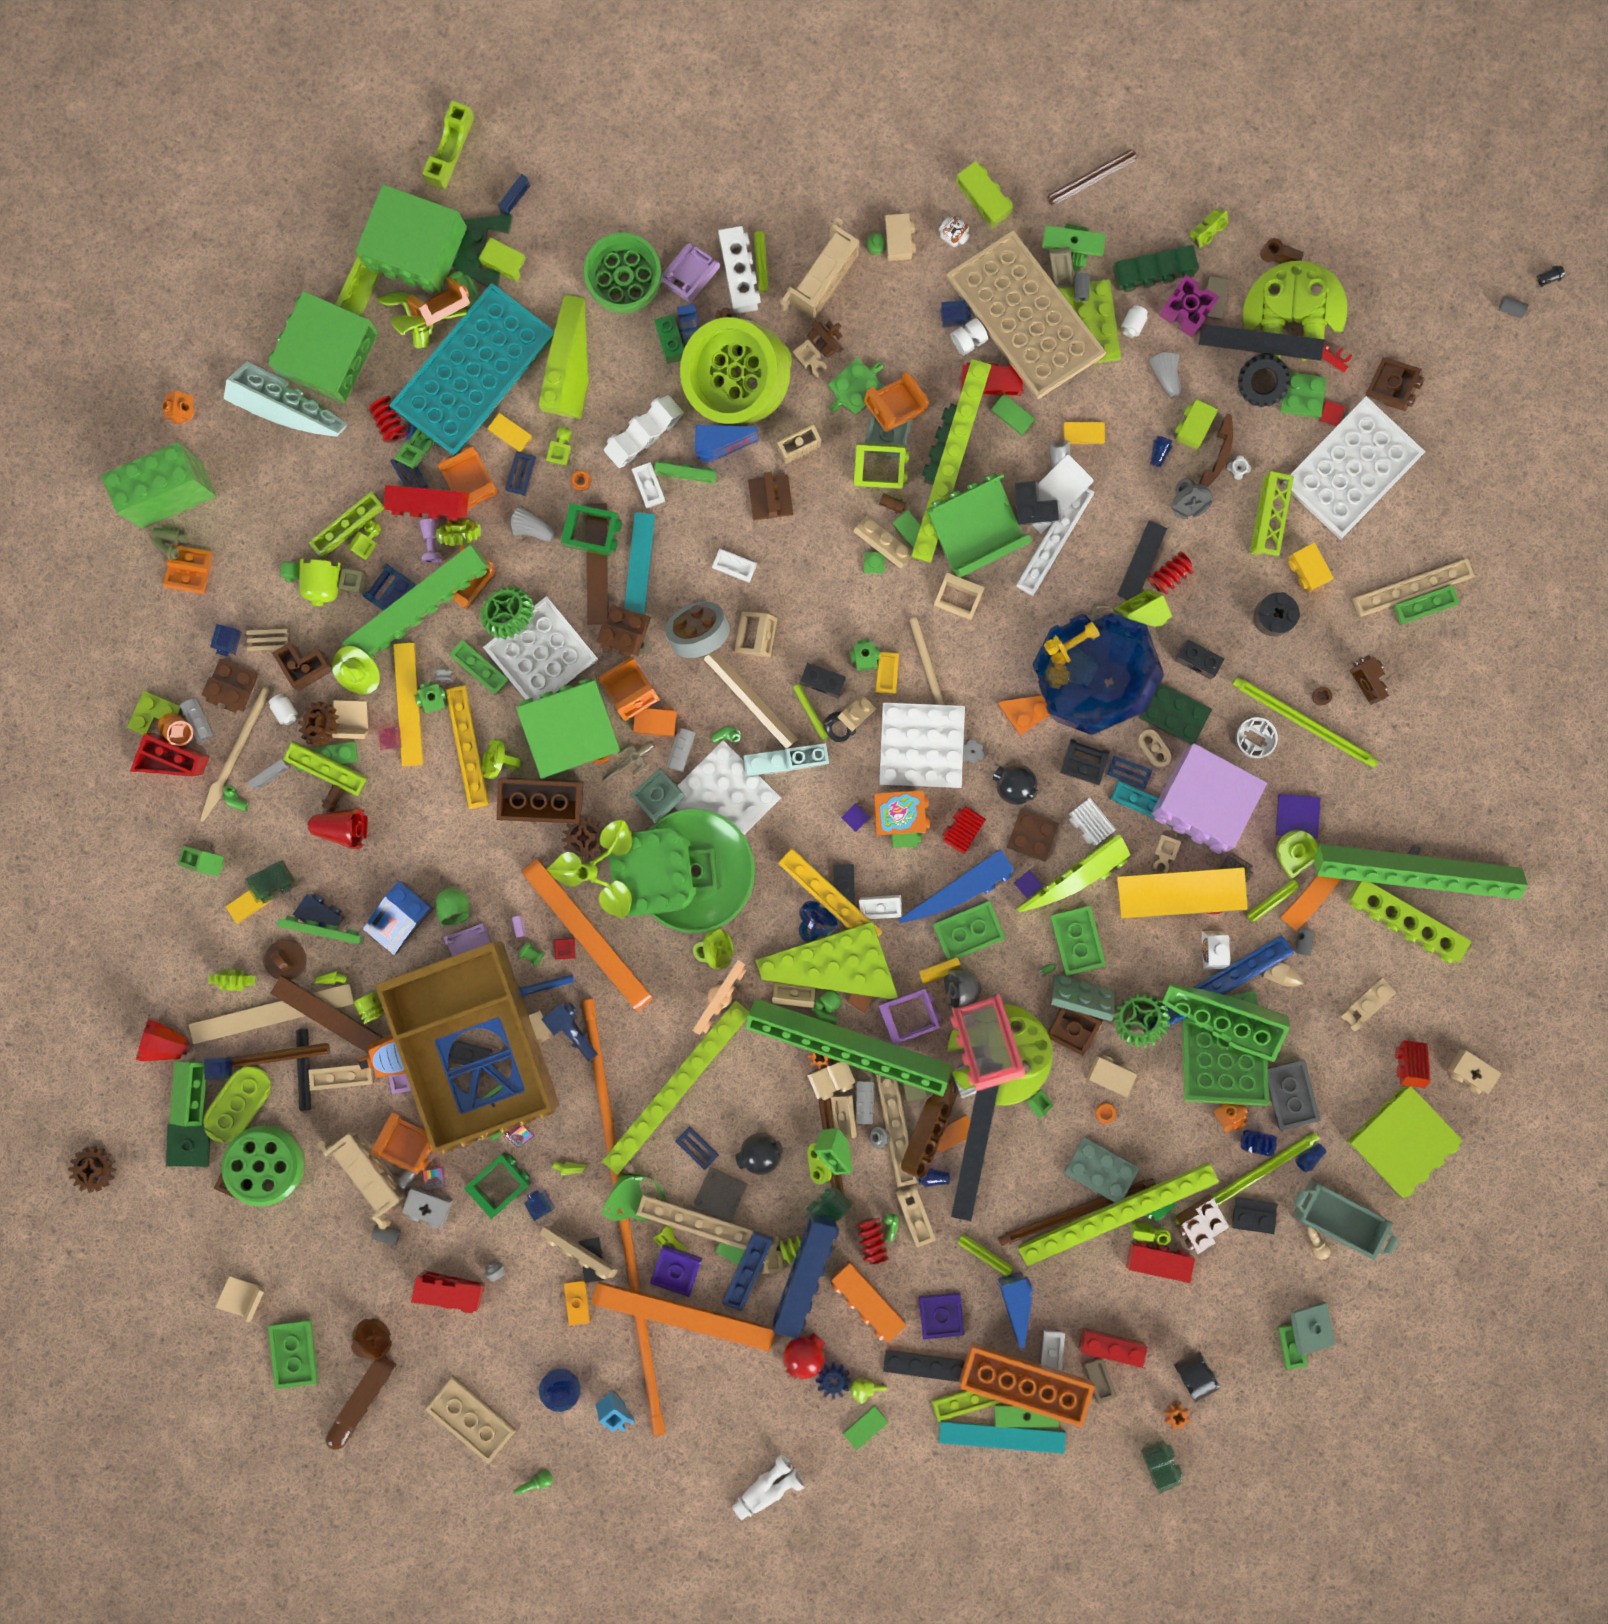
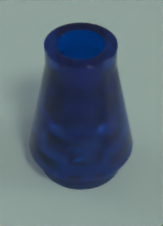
(1160, 450)
(1309, 1159)
(935, 1178)

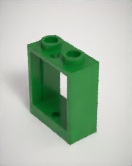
(571, 524)
(483, 1200)

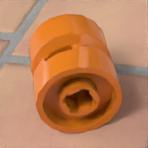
(175, 729)

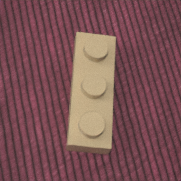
(883, 542)
(340, 1077)

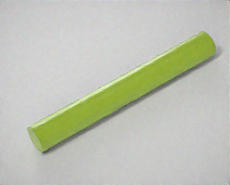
(810, 712)

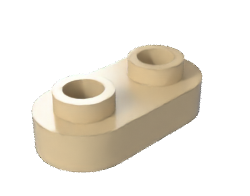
(1156, 747)

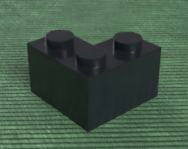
(1032, 510)

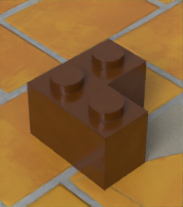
(302, 670)

